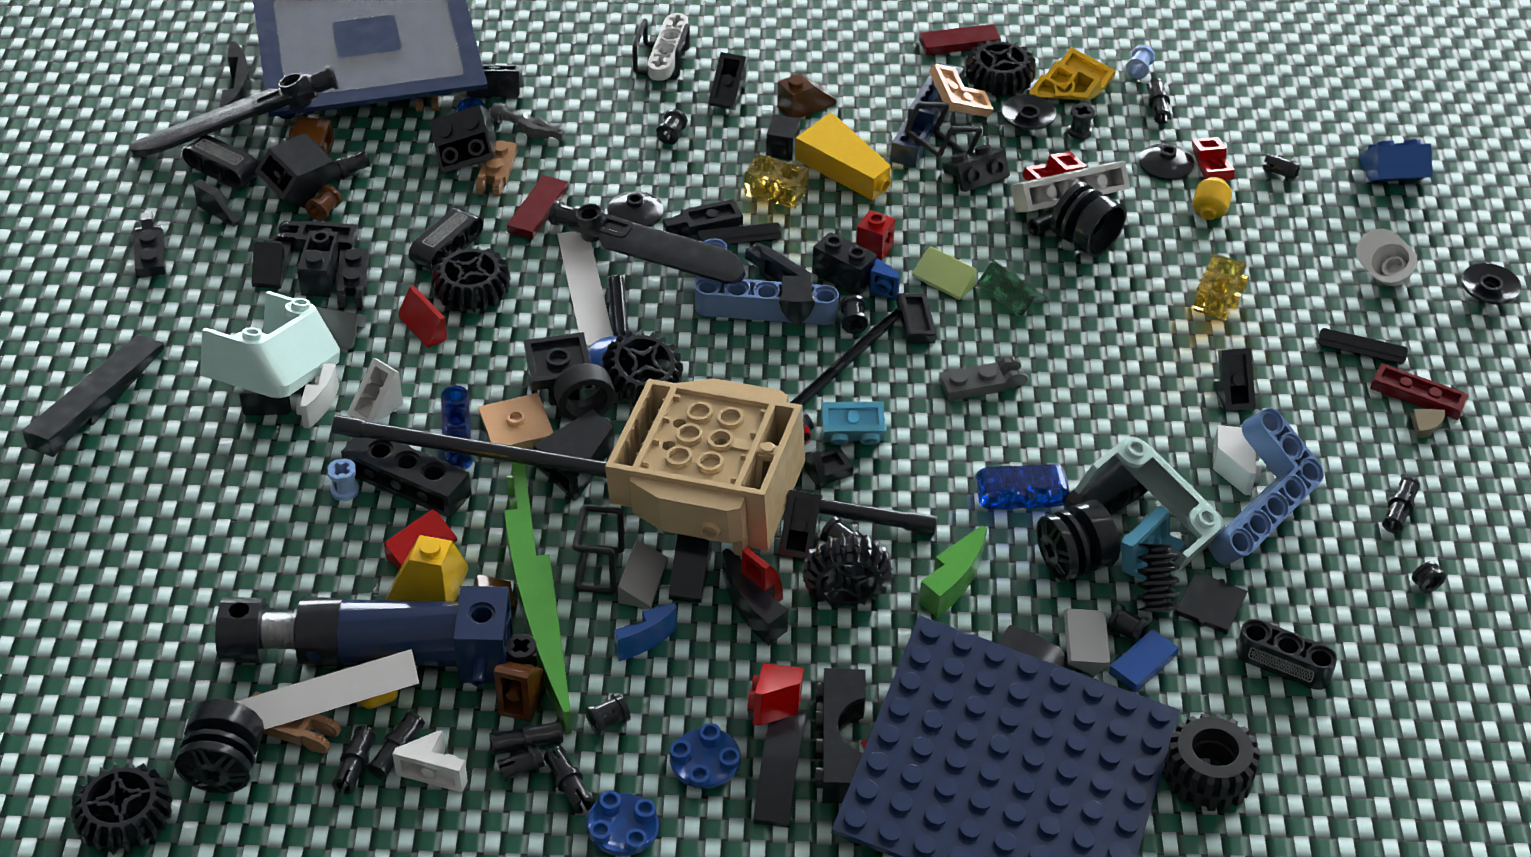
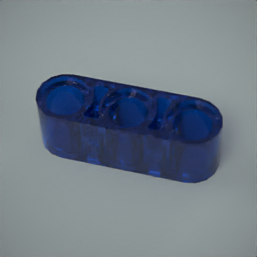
(456, 422)
(1022, 486)

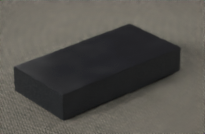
(916, 318)

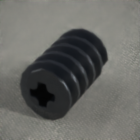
(1158, 578)

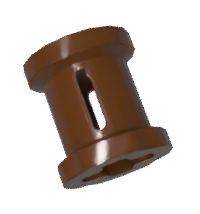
(323, 203)

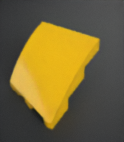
(1074, 78)

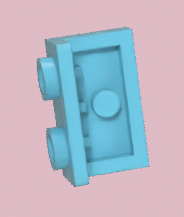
(853, 422)
(1151, 530)

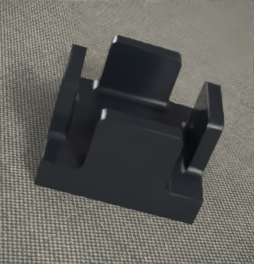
(550, 357)

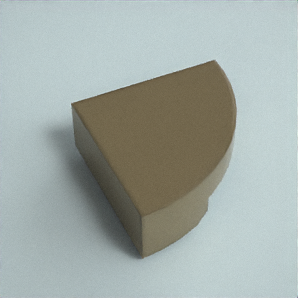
(1427, 421)

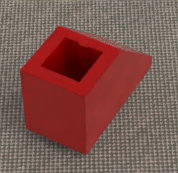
(775, 693)

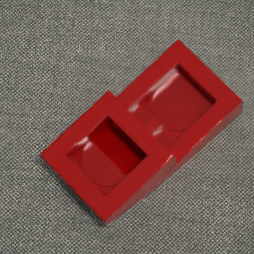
(1211, 158)
(1056, 164)
(761, 573)

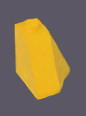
(430, 572)

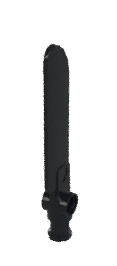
(294, 91)
(649, 243)

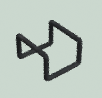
(643, 29)
(946, 138)
(598, 549)

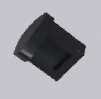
(797, 298)
(827, 466)

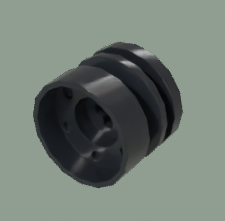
(1088, 219)
(1078, 540)
(219, 746)

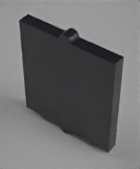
(1211, 602)

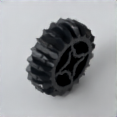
(1000, 67)
(470, 279)
(638, 359)
(847, 570)
(99, 807)

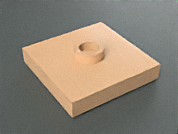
(516, 421)

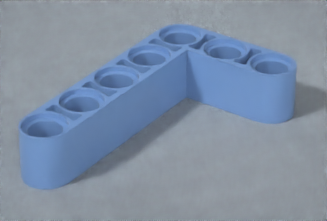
(758, 299)
(1296, 477)

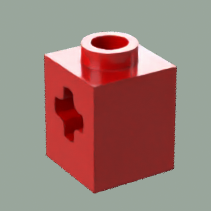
(876, 233)

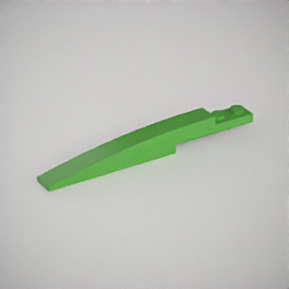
(536, 594)

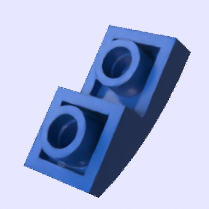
(883, 280)
(638, 638)

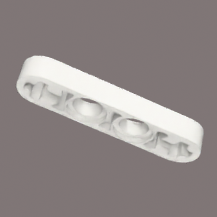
(666, 43)

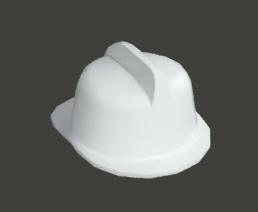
(1386, 257)

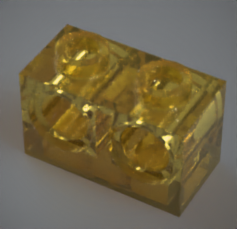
(776, 181)
(1221, 286)

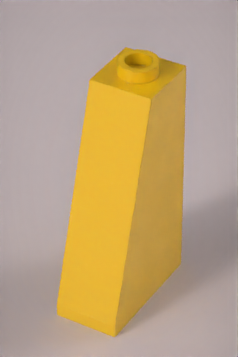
(843, 156)

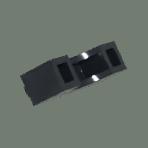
(842, 703)

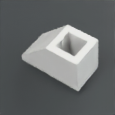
(1236, 459)

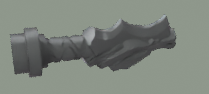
(533, 127)

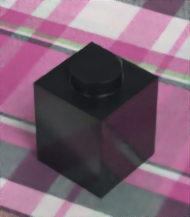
(782, 136)

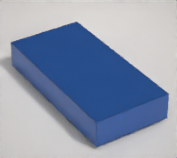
(1143, 660)

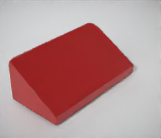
(423, 318)
(428, 525)

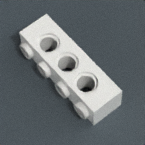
(1048, 190)

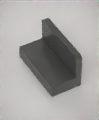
(342, 325)

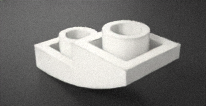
(318, 397)

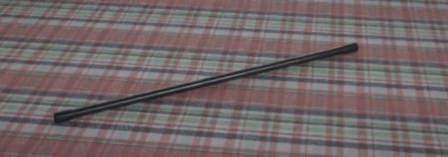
(360, 428)

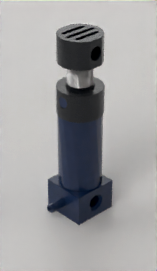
(354, 632)

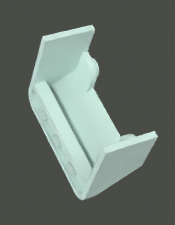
(280, 358)
(1166, 487)

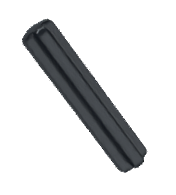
(742, 234)
(618, 305)
(1363, 345)

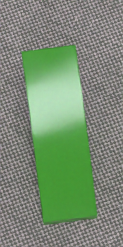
(953, 573)

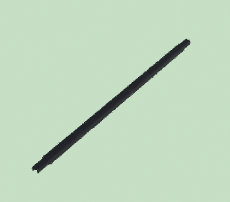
(846, 359)

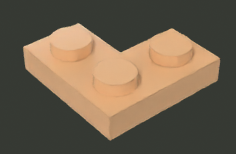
(956, 95)

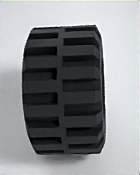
(1206, 783)

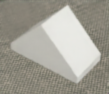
(378, 393)

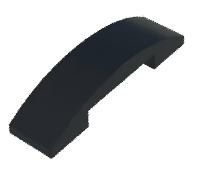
(240, 73)
(779, 770)

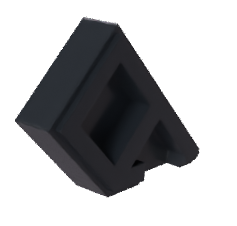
(213, 201)

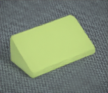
(945, 273)

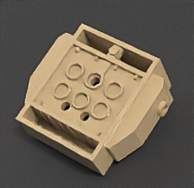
(709, 460)

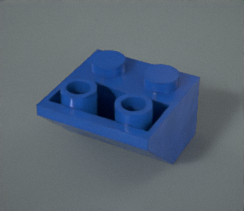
(1397, 161)

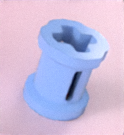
(1139, 64)
(343, 484)

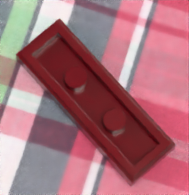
(957, 39)
(536, 207)
(1419, 391)

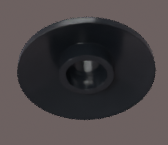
(1029, 112)
(1166, 162)
(636, 207)
(1491, 283)

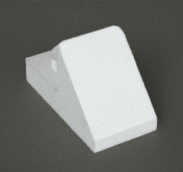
(426, 762)

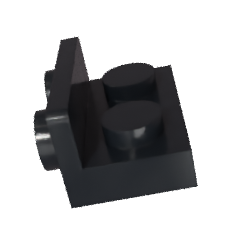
(501, 81)

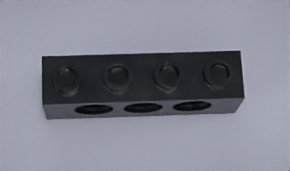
(409, 474)

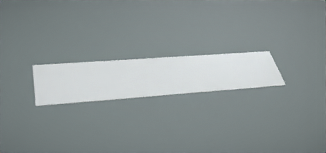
(584, 287)
(334, 689)

